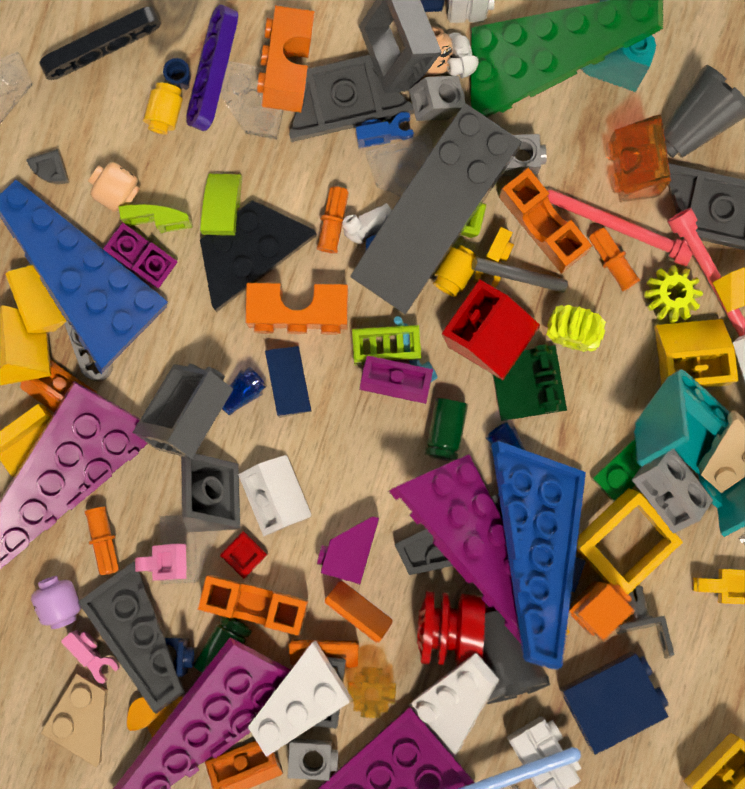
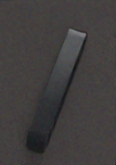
(100, 43)

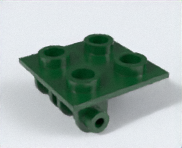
(531, 385)

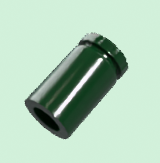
(446, 429)
(222, 632)

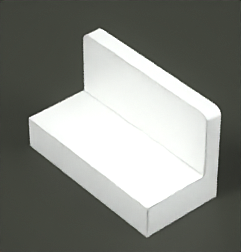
(274, 495)

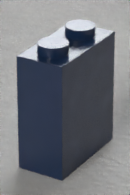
(615, 702)

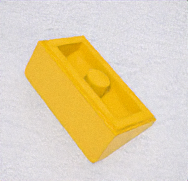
(732, 289)
(34, 301)

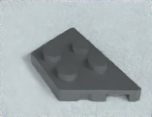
(343, 97)
(716, 202)

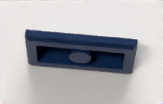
(288, 381)

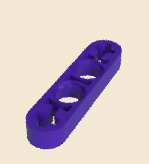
(212, 68)

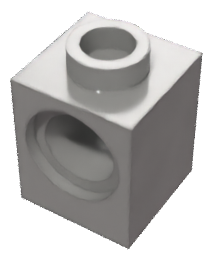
(437, 98)
(537, 152)
(300, 770)

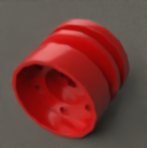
(451, 628)

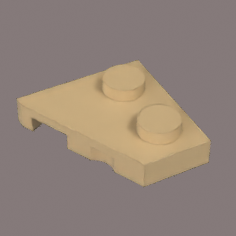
(726, 460)
(80, 720)

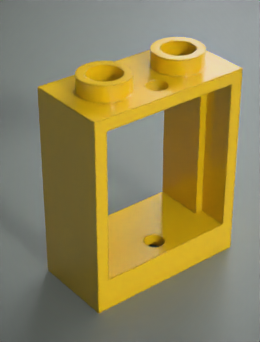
(606, 522)

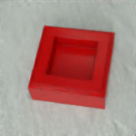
(243, 555)

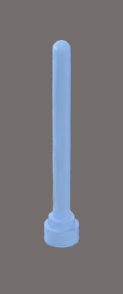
(528, 770)

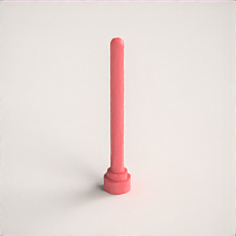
(685, 225)
(678, 249)

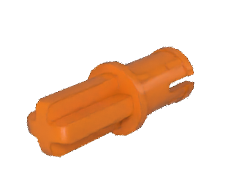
(333, 220)
(614, 259)
(102, 540)

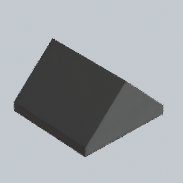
(210, 494)

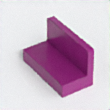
(396, 379)

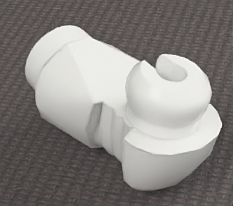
(462, 59)
(367, 224)

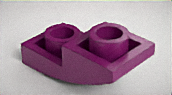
(140, 255)

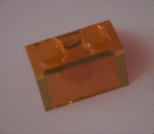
(639, 160)

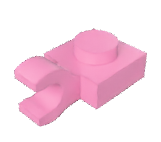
(166, 563)
(84, 650)

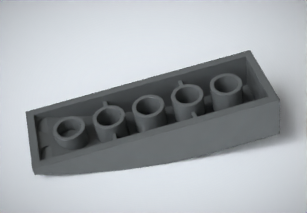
(436, 208)

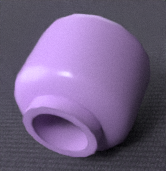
(56, 602)

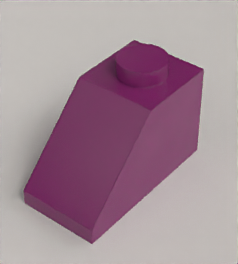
(349, 552)

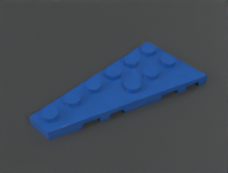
(86, 283)
(541, 530)

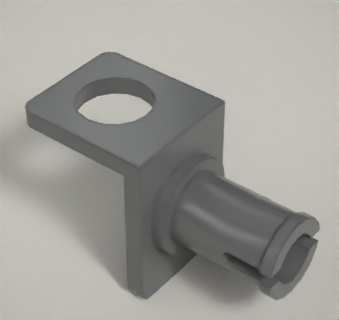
(640, 619)

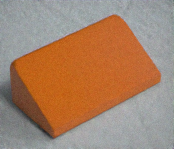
(53, 388)
(359, 611)
(332, 648)
(242, 768)

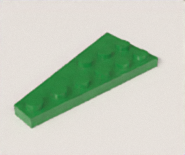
(547, 48)

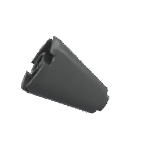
(703, 113)
(506, 660)

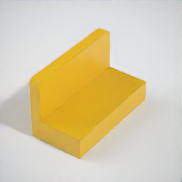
(20, 436)

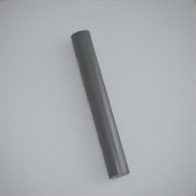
(519, 274)

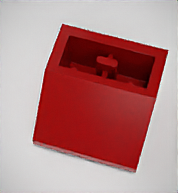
(490, 330)

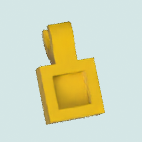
(499, 251)
(729, 586)

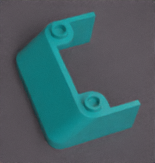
(688, 420)

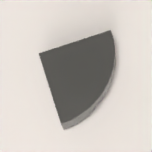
(49, 167)

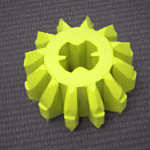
(682, 304)
(576, 328)

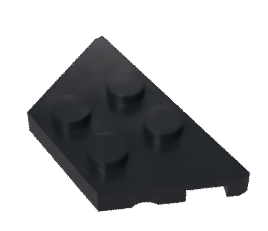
(258, 247)

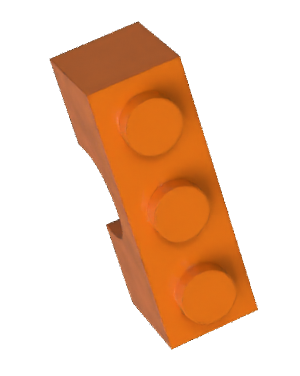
(289, 37)
(531, 207)
(326, 312)
(253, 604)
(601, 608)

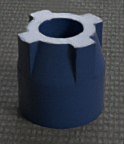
(176, 66)

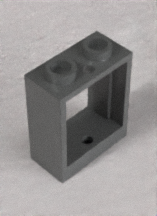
(399, 70)
(183, 410)

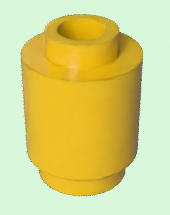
(163, 108)
(455, 271)

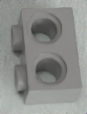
(673, 491)

